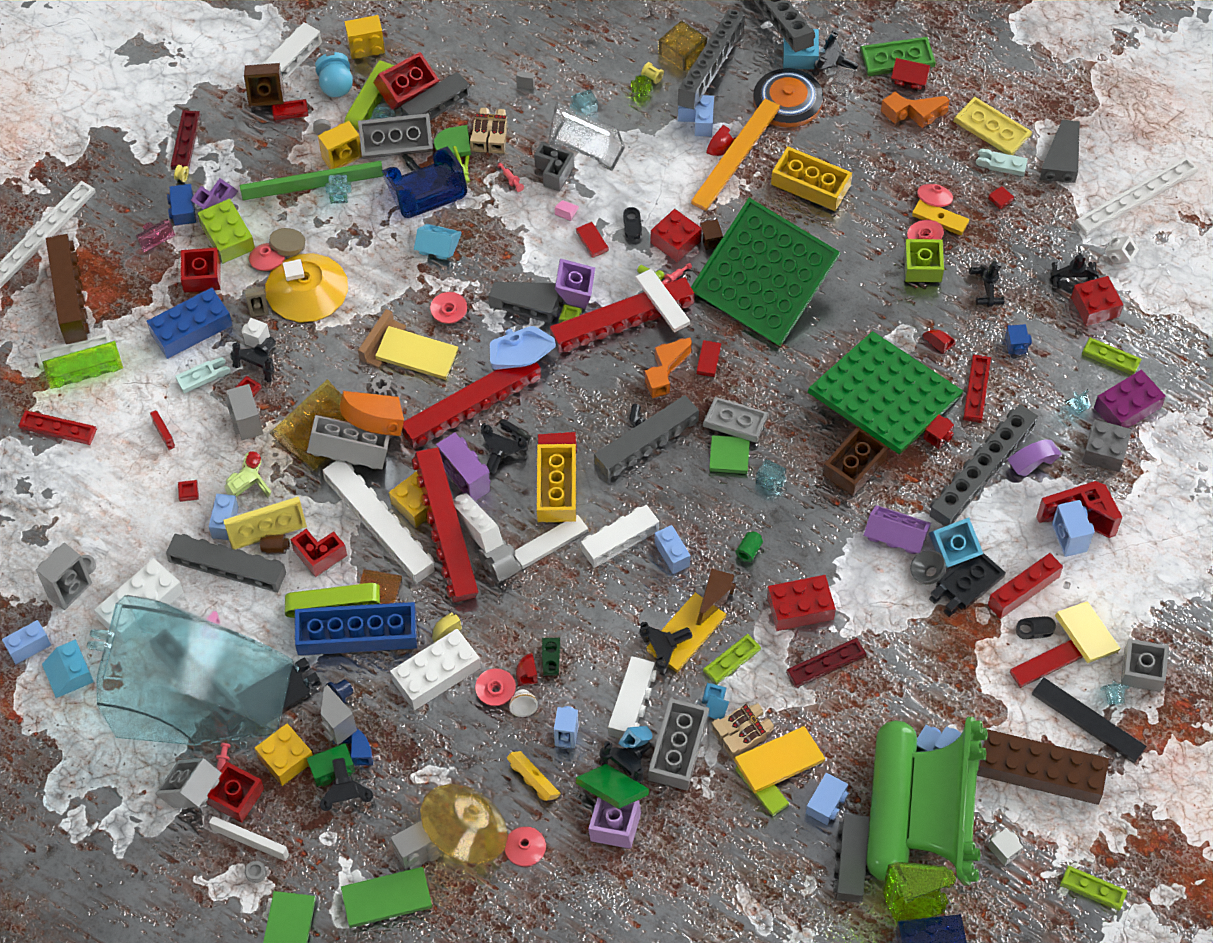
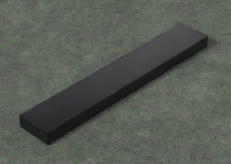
(1089, 720)

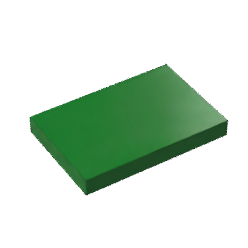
(612, 786)

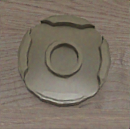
(287, 241)

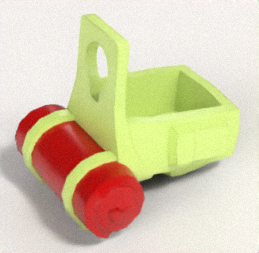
(248, 476)

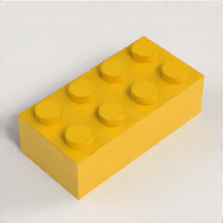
(811, 178)
(556, 483)

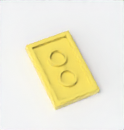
(1087, 632)

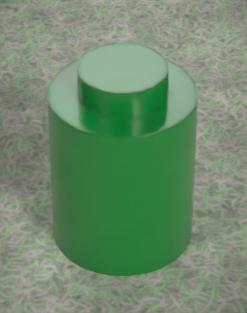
(749, 546)

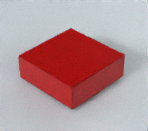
(1001, 197)
(255, 386)
(188, 490)

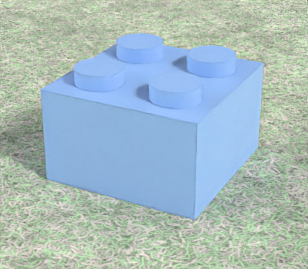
(1073, 528)

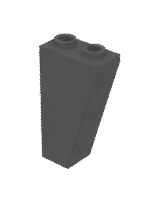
(1063, 155)
(526, 299)

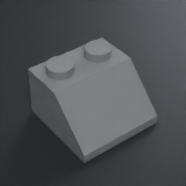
(336, 717)

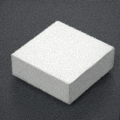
(293, 270)

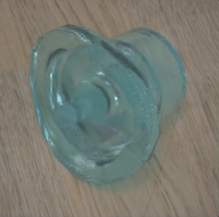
(382, 111)
(1079, 402)
(1115, 693)

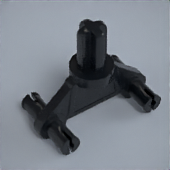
(832, 56)
(1076, 269)
(990, 277)
(257, 356)
(500, 446)
(663, 643)
(627, 759)
(344, 787)

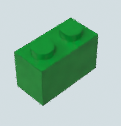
(322, 764)

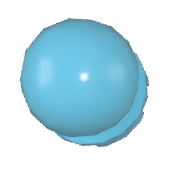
(334, 74)

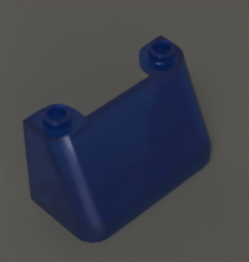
(428, 186)

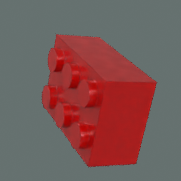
(405, 80)
(801, 602)

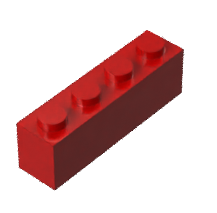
(1025, 585)

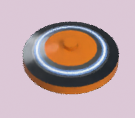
(794, 91)

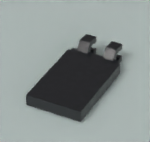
(967, 583)
(298, 688)

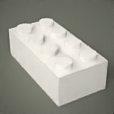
(149, 582)
(435, 669)

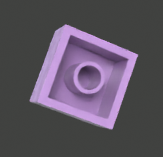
(614, 825)

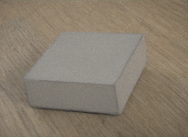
(525, 80)

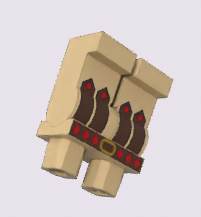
(490, 131)
(742, 730)

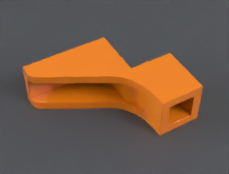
(921, 110)
(668, 359)

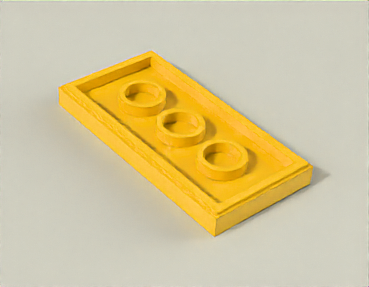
(687, 617)
(779, 759)

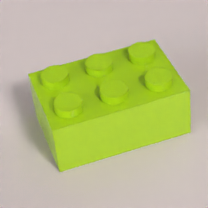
(226, 230)

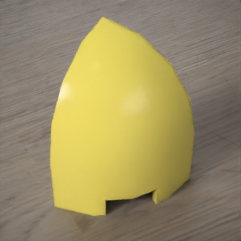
(445, 626)

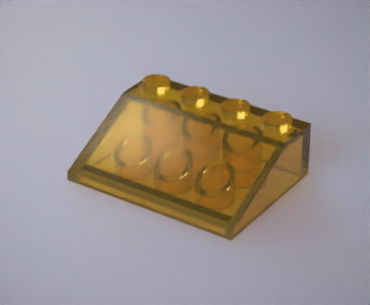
(295, 430)

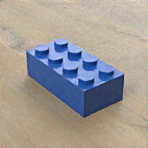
(189, 323)

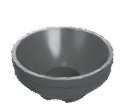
(924, 561)

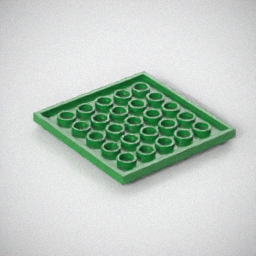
(765, 271)
(885, 392)

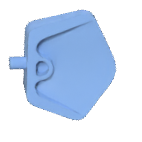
(520, 348)

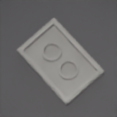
(735, 419)

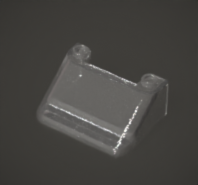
(585, 136)

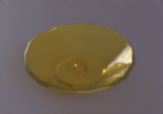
(464, 823)

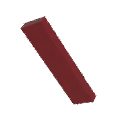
(185, 139)
(826, 663)

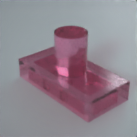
(155, 234)

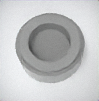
(321, 126)
(89, 563)
(255, 871)

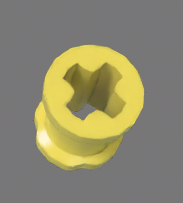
(652, 72)

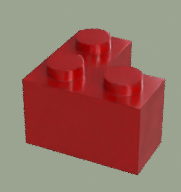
(321, 554)

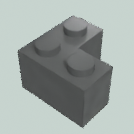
(555, 163)

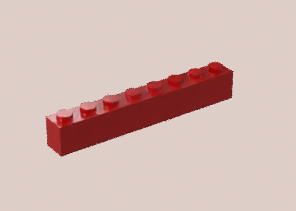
(615, 317)
(467, 403)
(445, 525)

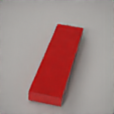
(977, 388)
(57, 427)
(1045, 663)

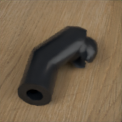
(634, 417)

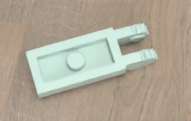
(1002, 162)
(202, 374)

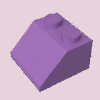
(574, 282)

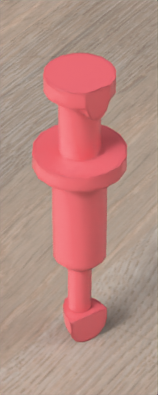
(513, 180)
(671, 277)
(222, 758)

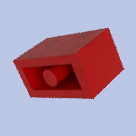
(910, 73)

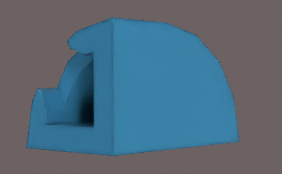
(636, 737)

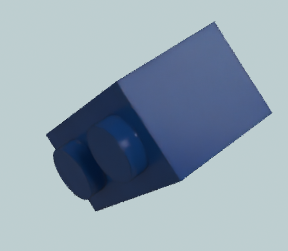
(182, 208)

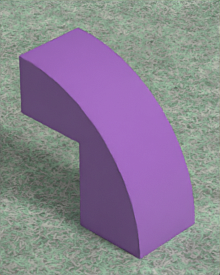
(219, 193)
(1033, 455)

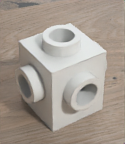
(1121, 250)

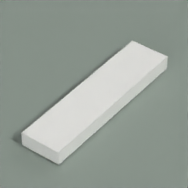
(662, 300)
(60, 350)
(550, 542)
(249, 838)

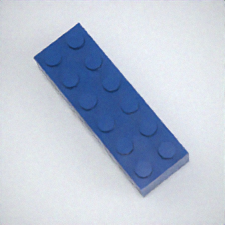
(356, 628)

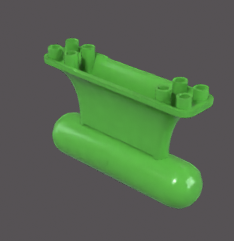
(924, 799)

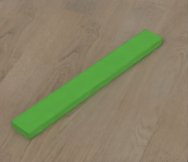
(309, 180)

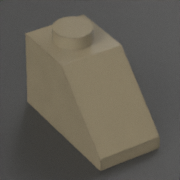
(256, 302)

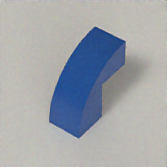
(360, 749)

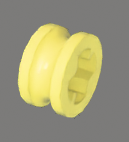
(181, 173)

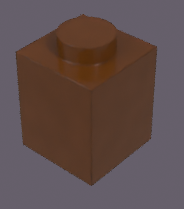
(711, 233)

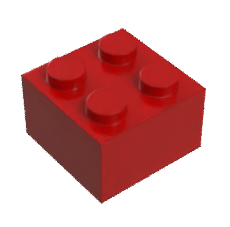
(676, 235)
(200, 269)
(1097, 301)
(235, 792)

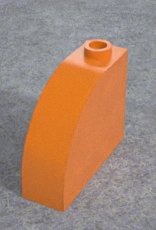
(373, 412)

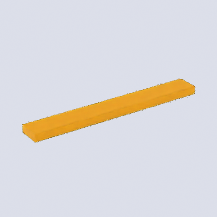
(735, 154)

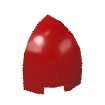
(720, 142)
(939, 340)
(526, 671)

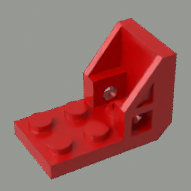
(1094, 496)

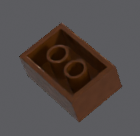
(855, 461)

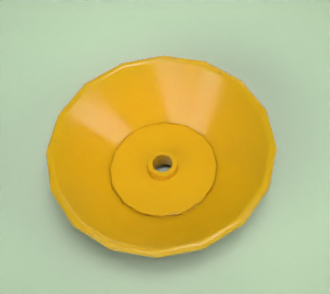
(307, 299)

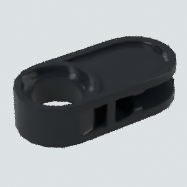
(632, 227)
(1040, 627)

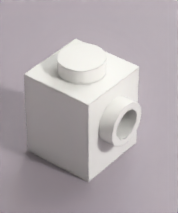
(255, 332)
(1005, 846)

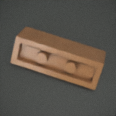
(372, 342)

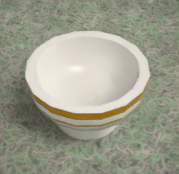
(523, 703)

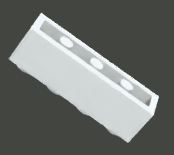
(295, 49)
(477, 523)
(619, 536)
(632, 696)

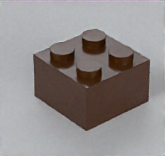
(264, 84)

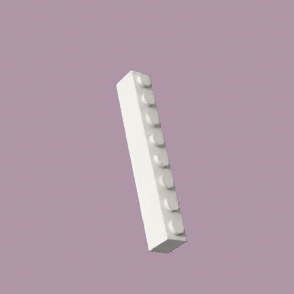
(379, 521)

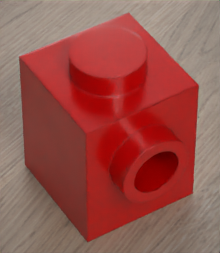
(939, 431)

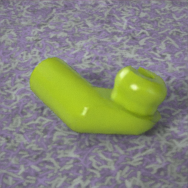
(660, 274)

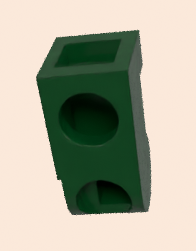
(551, 656)

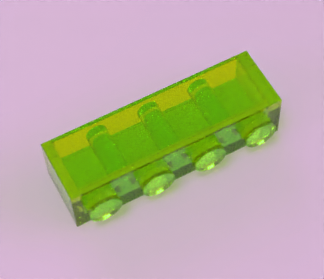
(82, 365)

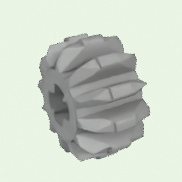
(382, 385)

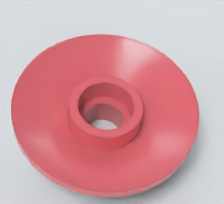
(935, 195)
(925, 230)
(264, 258)
(445, 302)
(495, 679)
(529, 854)

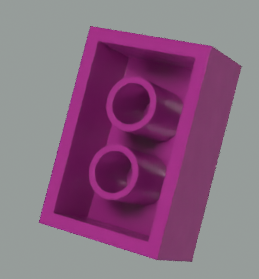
(1130, 400)

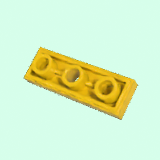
(948, 220)
(533, 776)

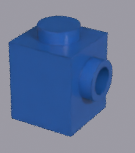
(1017, 339)

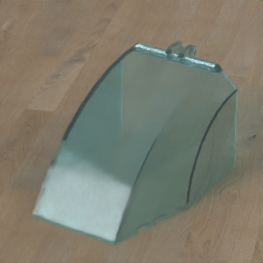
(185, 677)

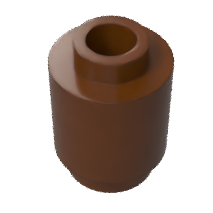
(274, 544)

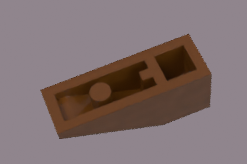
(716, 593)

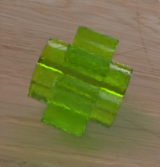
(641, 85)

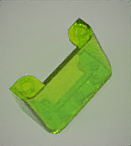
(915, 890)

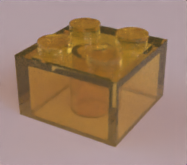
(682, 45)

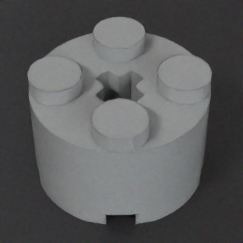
(500, 562)

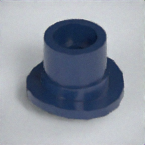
(342, 689)

